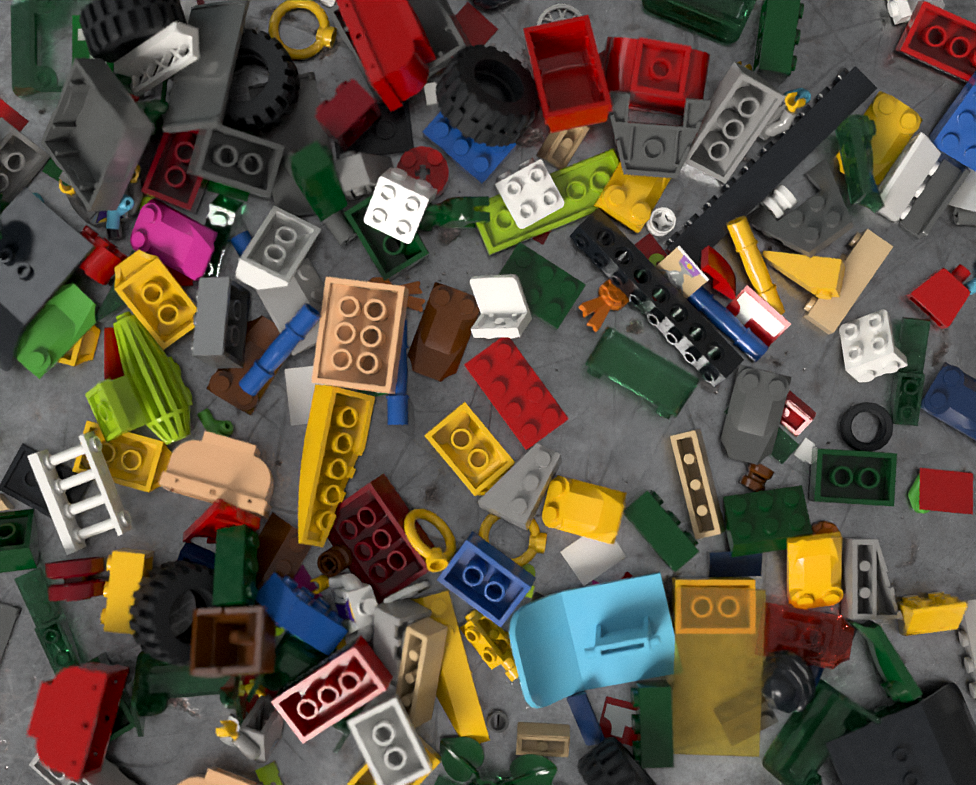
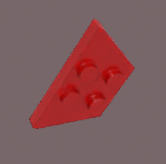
(218, 516)

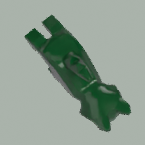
(455, 213)

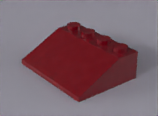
(375, 534)

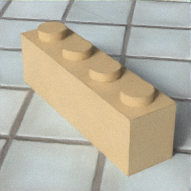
(860, 264)
(698, 484)
(421, 668)

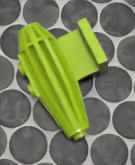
(147, 393)

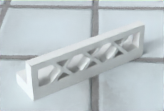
(159, 51)

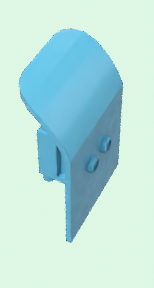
(592, 638)

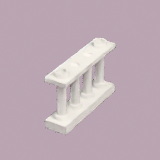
(54, 491)

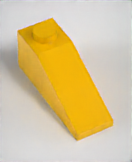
(816, 274)

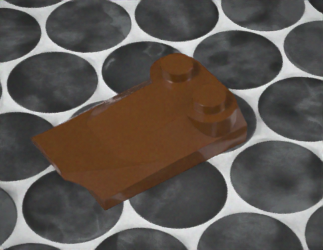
(443, 332)
(225, 381)

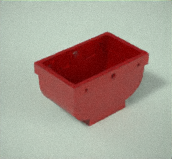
(390, 46)
(568, 73)
(655, 73)
(72, 717)

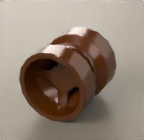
(756, 477)
(334, 560)

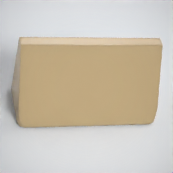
(561, 146)
(543, 739)

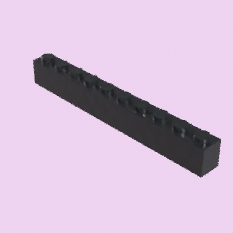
(776, 163)

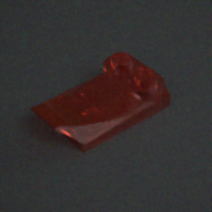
(814, 635)

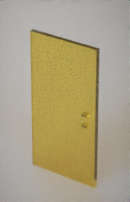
(718, 671)

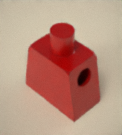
(941, 295)

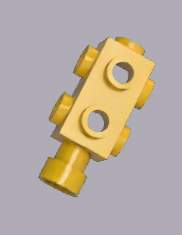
(490, 642)

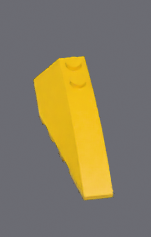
(332, 444)
(456, 683)

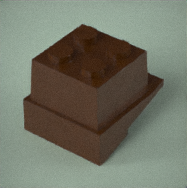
(232, 642)

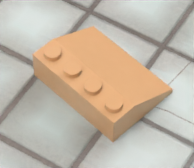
(360, 335)

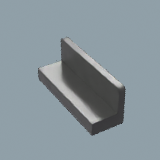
(934, 199)

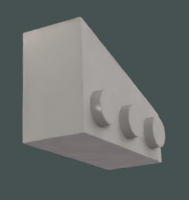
(361, 173)
(522, 487)
(866, 582)
(390, 631)

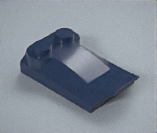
(953, 399)

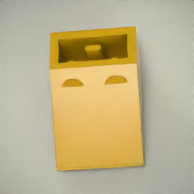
(930, 614)

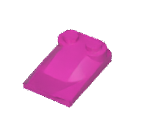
(173, 238)

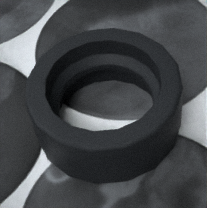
(883, 415)

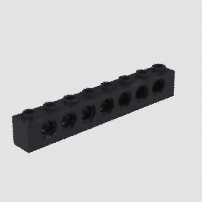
(669, 299)

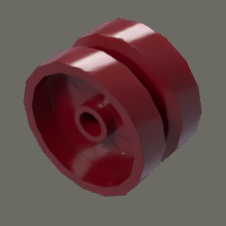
(76, 579)

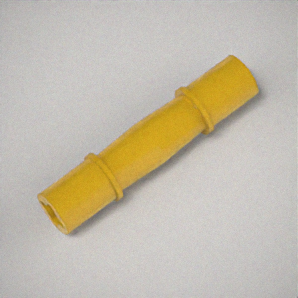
(754, 262)

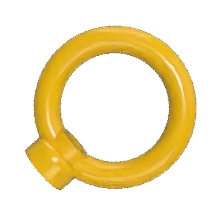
(325, 34)
(537, 539)
(435, 558)

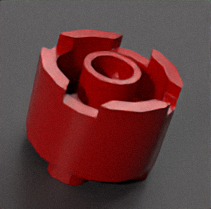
(428, 159)
(103, 259)

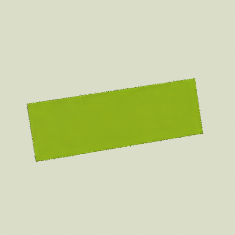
(579, 188)

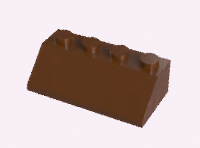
(279, 551)

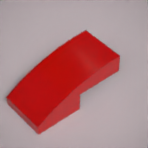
(718, 268)

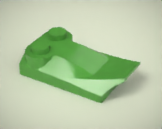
(56, 329)

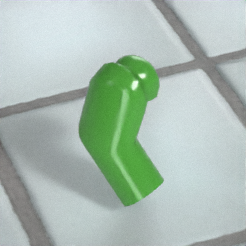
(214, 426)
(913, 495)

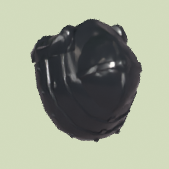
(787, 681)

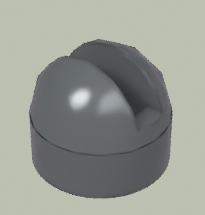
(502, 721)

